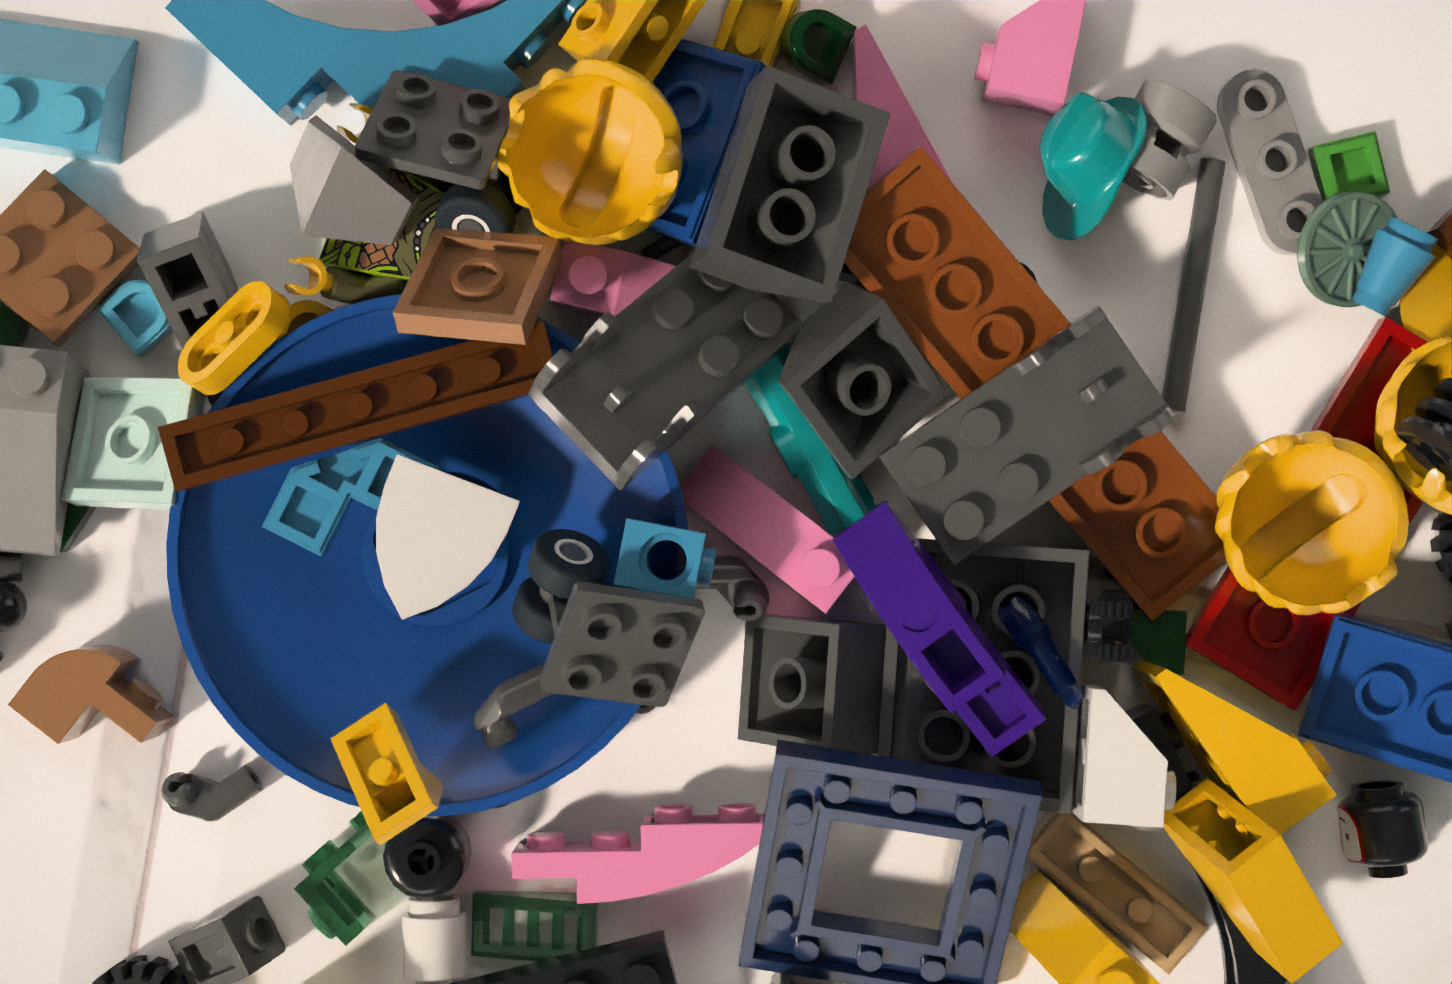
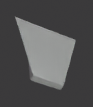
(343, 194)

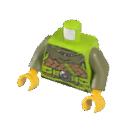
(373, 270)

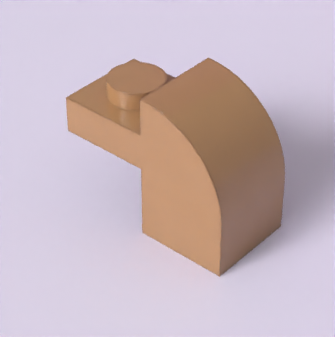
(79, 683)

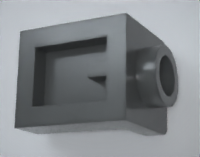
(228, 945)

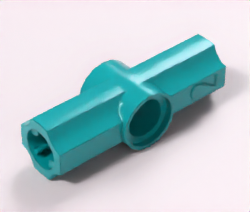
(831, 491)

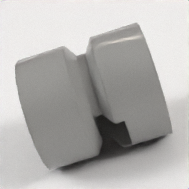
(1177, 125)

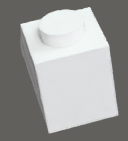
(1117, 767)

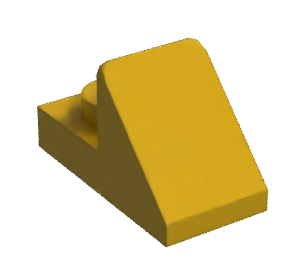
(386, 773)

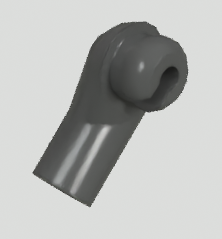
(508, 698)

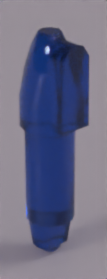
(1032, 633)

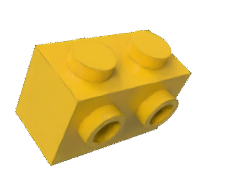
(630, 31)

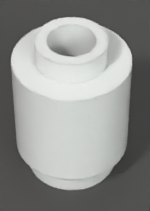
(434, 940)

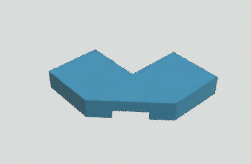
(322, 490)

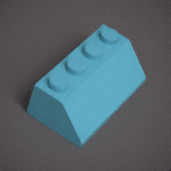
(64, 90)

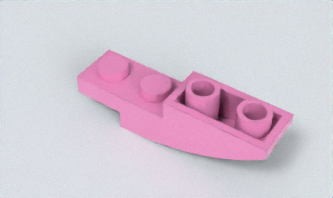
(671, 852)

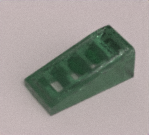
(535, 903)

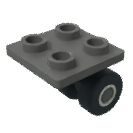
(449, 137)
(602, 636)

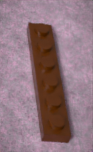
(351, 409)

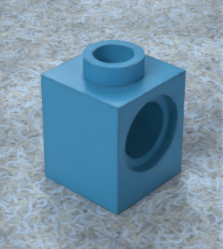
(633, 560)

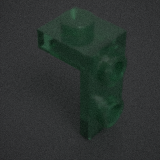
(333, 903)

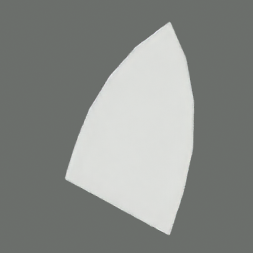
(435, 534)

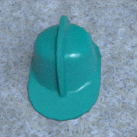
(1086, 159)

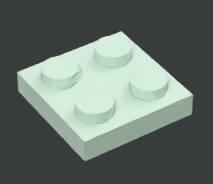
(118, 445)

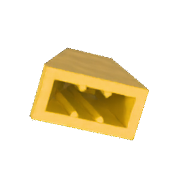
(1252, 879)
(1069, 939)

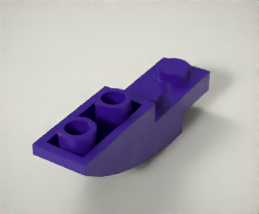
(936, 629)

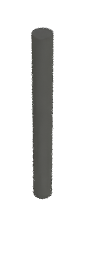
(1193, 283)

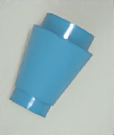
(1393, 265)

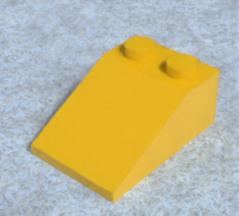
(1241, 753)

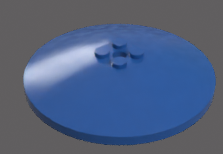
(313, 641)

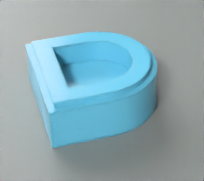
(136, 316)

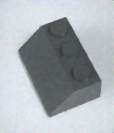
(790, 188)

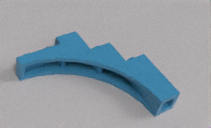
(296, 58)

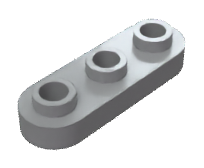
(1250, 137)

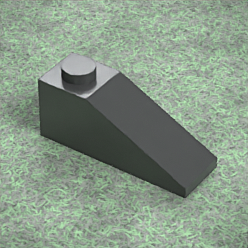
(187, 275)

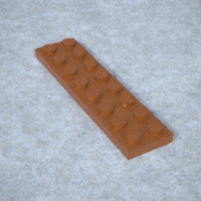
(981, 311)

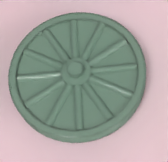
(1337, 244)

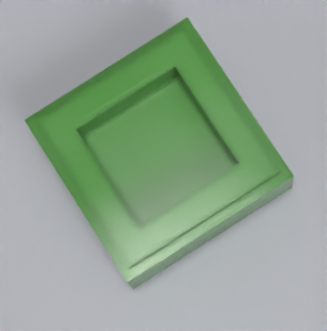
(1349, 165)

